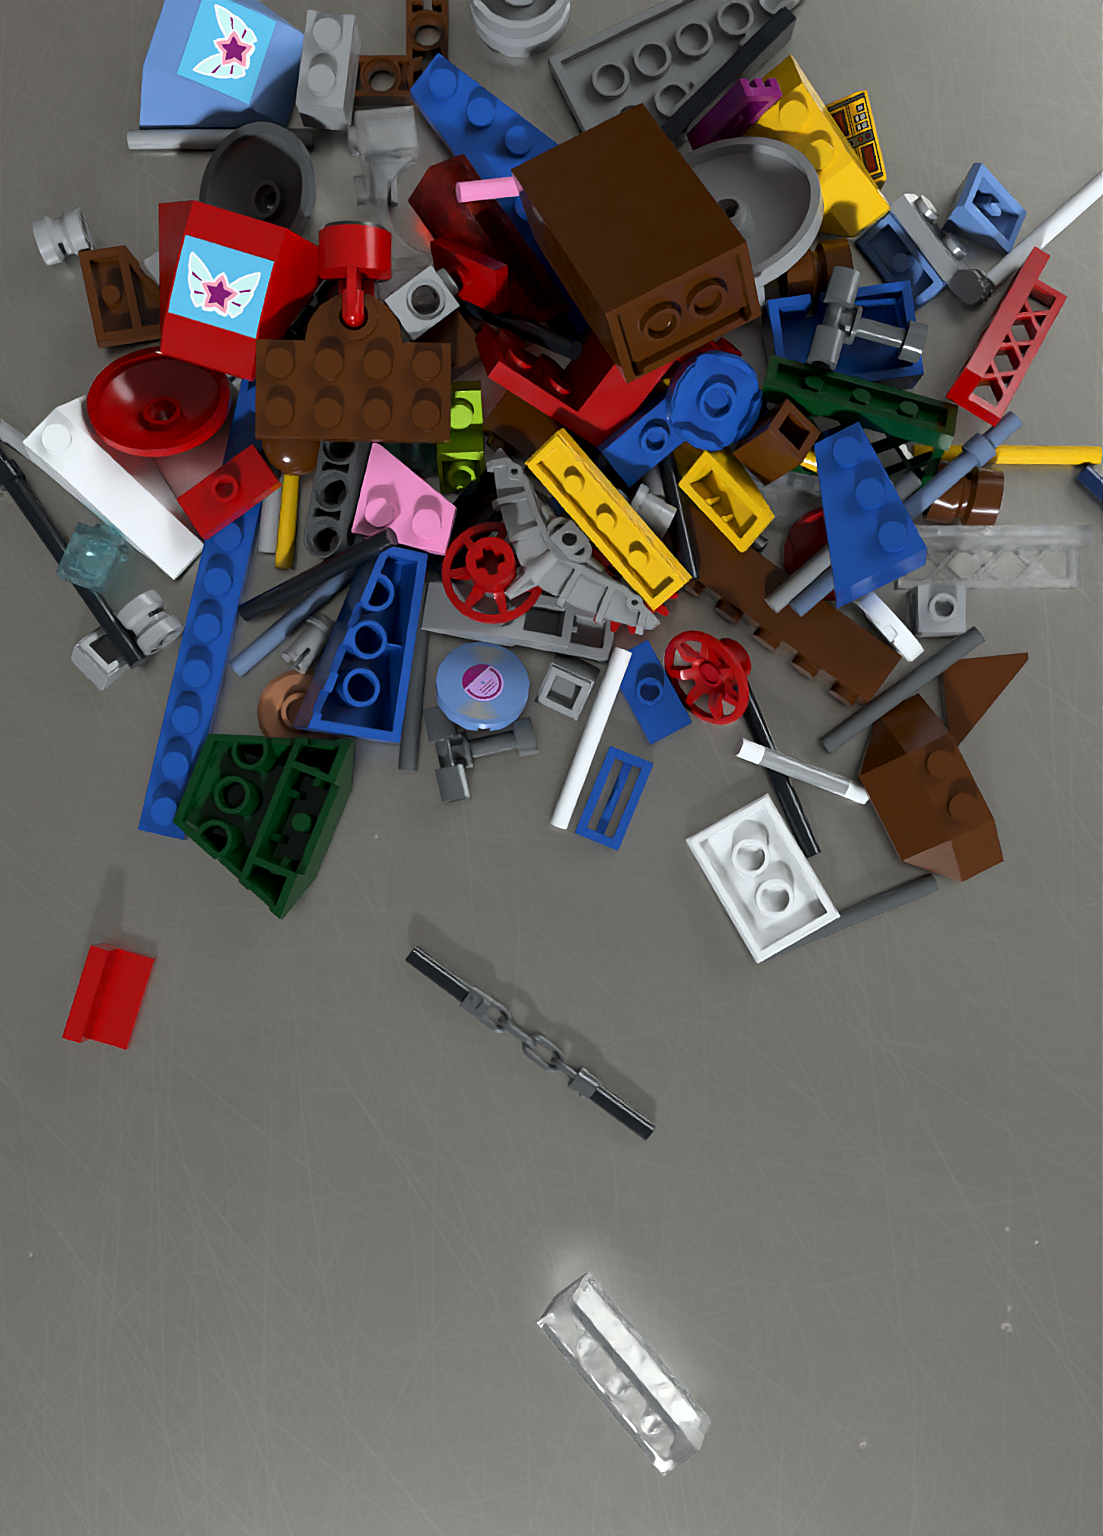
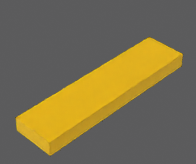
(608, 519)

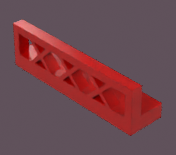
(998, 340)

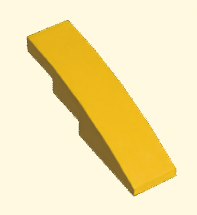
(722, 490)

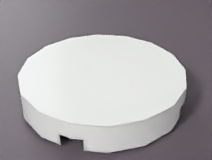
(889, 626)

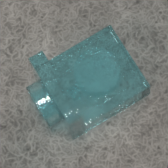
(92, 556)

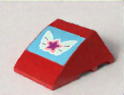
(228, 284)

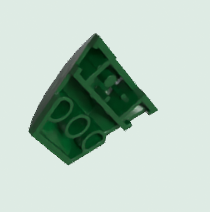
(268, 809)

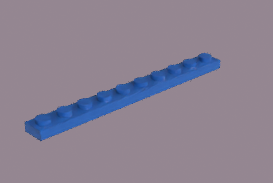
(204, 644)

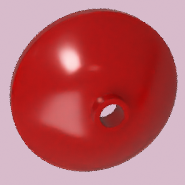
(157, 404)

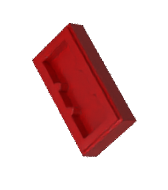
(477, 276)
(229, 492)

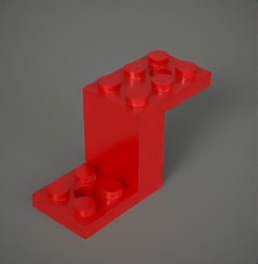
(584, 396)

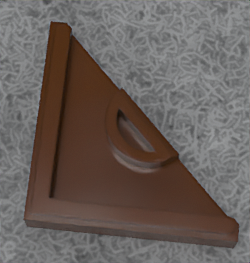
(972, 687)

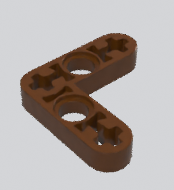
(405, 67)

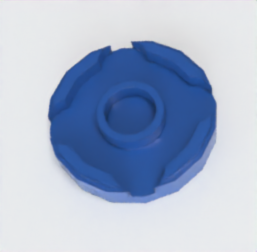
(713, 400)

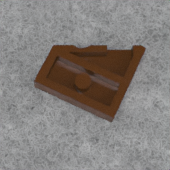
(120, 297)

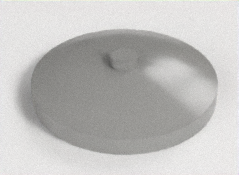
(767, 195)

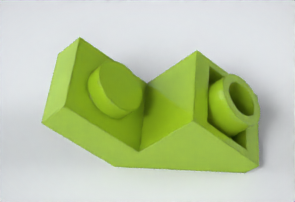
(465, 456)

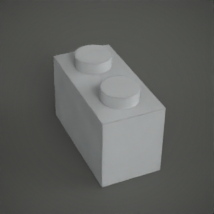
(328, 70)

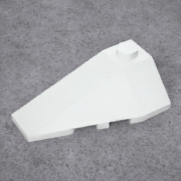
(115, 486)

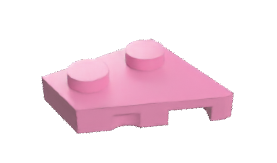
(405, 503)

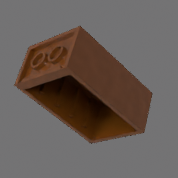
(638, 242)

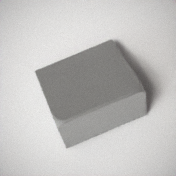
(98, 658)
(567, 685)

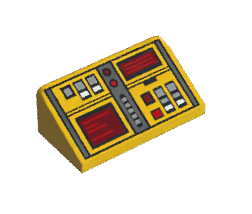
(857, 124)

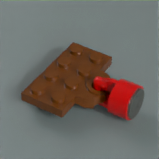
(353, 369)

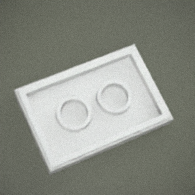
(762, 878)

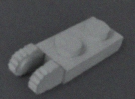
(941, 250)

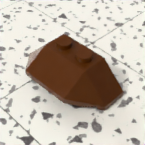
(927, 794)

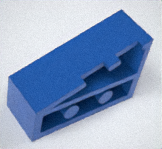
(863, 516)

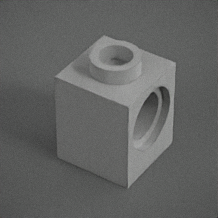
(400, 303)
(936, 611)

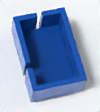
(790, 333)

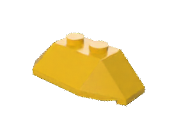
(804, 123)

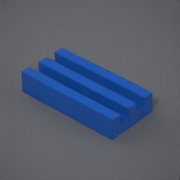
(628, 761)

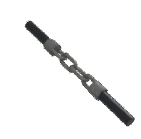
(478, 1003)

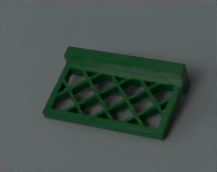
(876, 407)

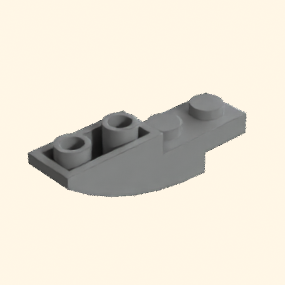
(542, 627)

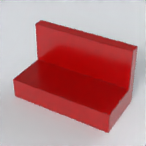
(109, 996)

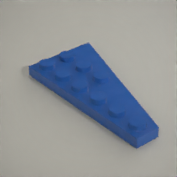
(491, 138)

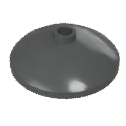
(262, 175)

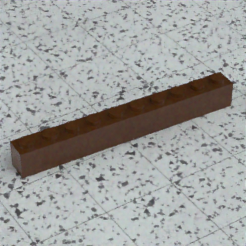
(820, 641)

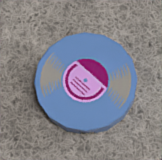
(482, 686)

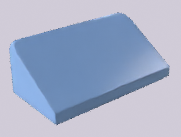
(900, 259)

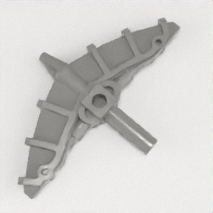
(559, 553)

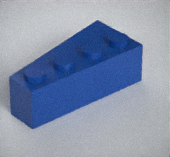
(369, 654)

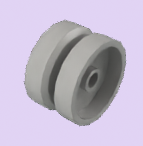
(520, 26)

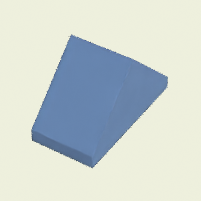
(985, 212)

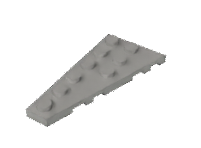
(656, 57)

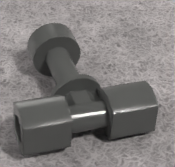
(844, 322)
(457, 752)

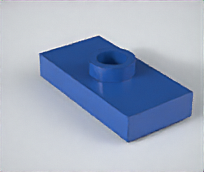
(641, 442)
(652, 695)

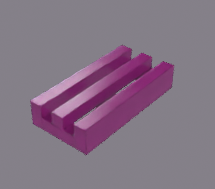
(735, 111)

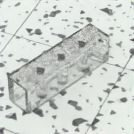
(625, 1373)

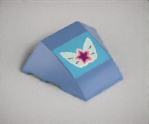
(220, 66)

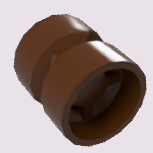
(814, 268)
(972, 499)

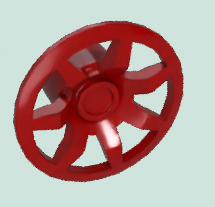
(491, 569)
(715, 672)

